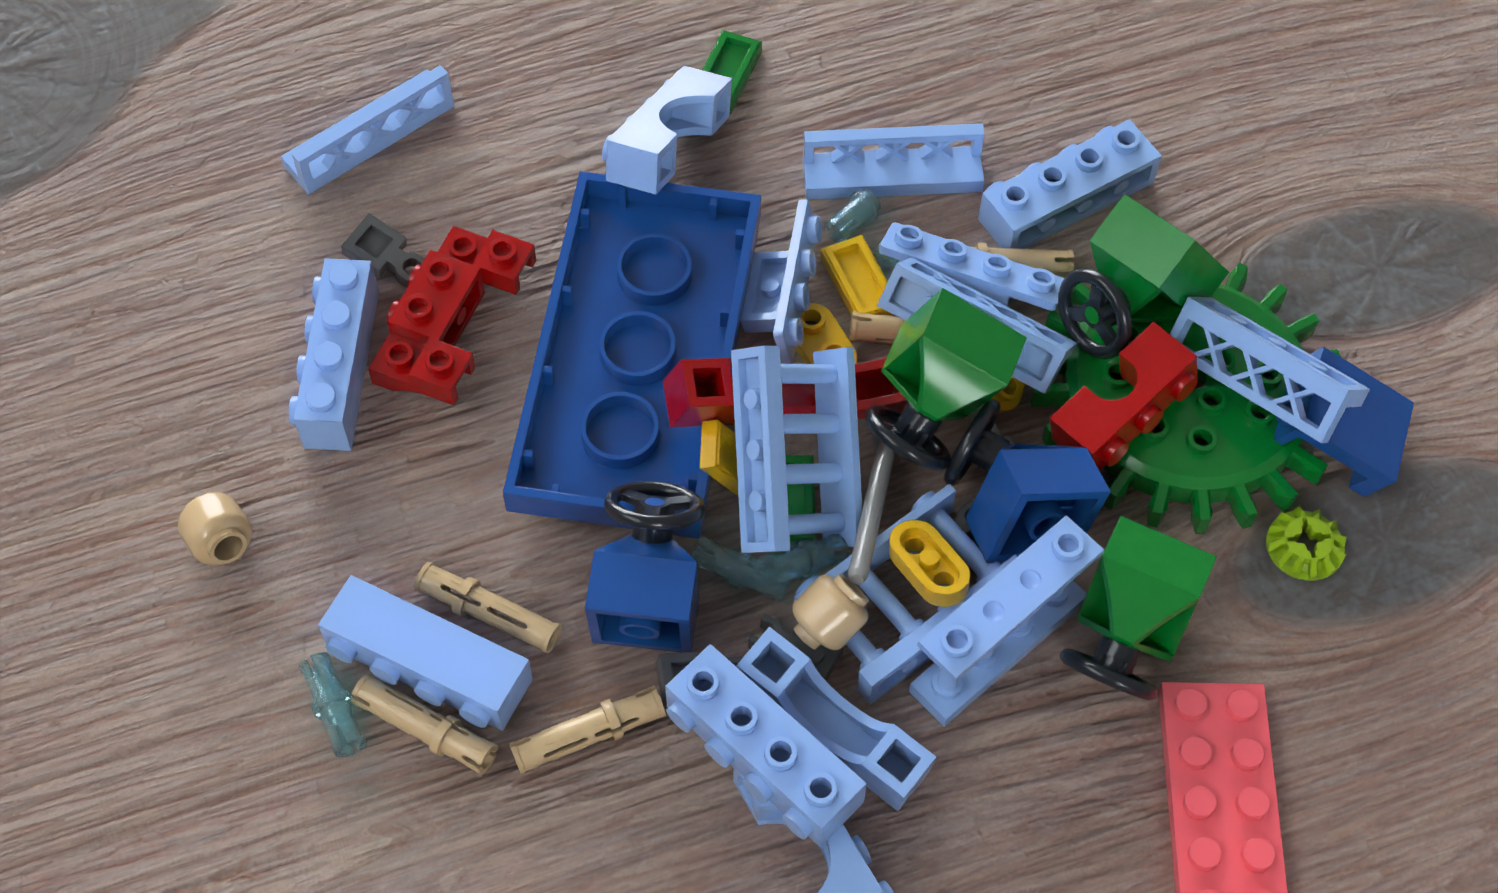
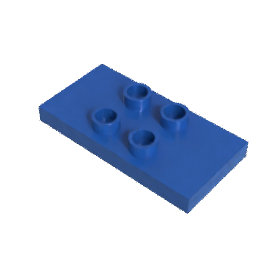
(629, 299)

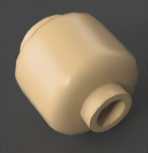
(215, 529)
(830, 612)

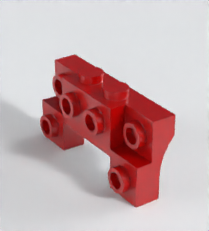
(437, 307)

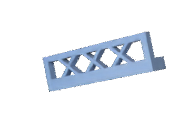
(370, 129)
(893, 167)
(1044, 350)
(1278, 355)

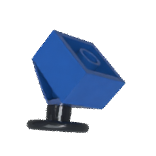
(1024, 487)
(646, 583)

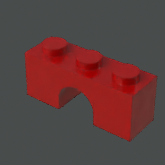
(1160, 374)

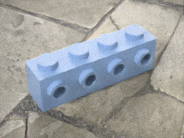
(1069, 186)
(336, 355)
(425, 653)
(764, 745)

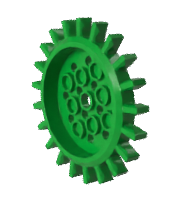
(1240, 446)

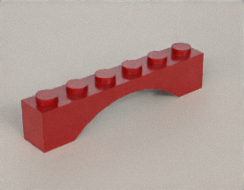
(704, 392)

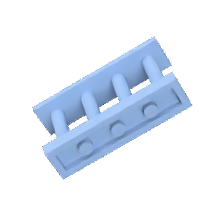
(761, 446)
(1004, 620)
(886, 669)

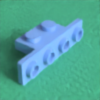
(984, 272)
(780, 287)

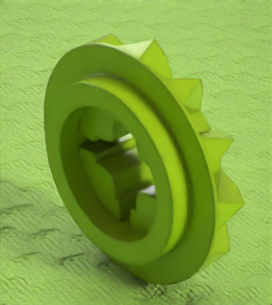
(1294, 557)

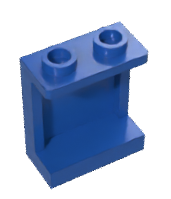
(1367, 436)

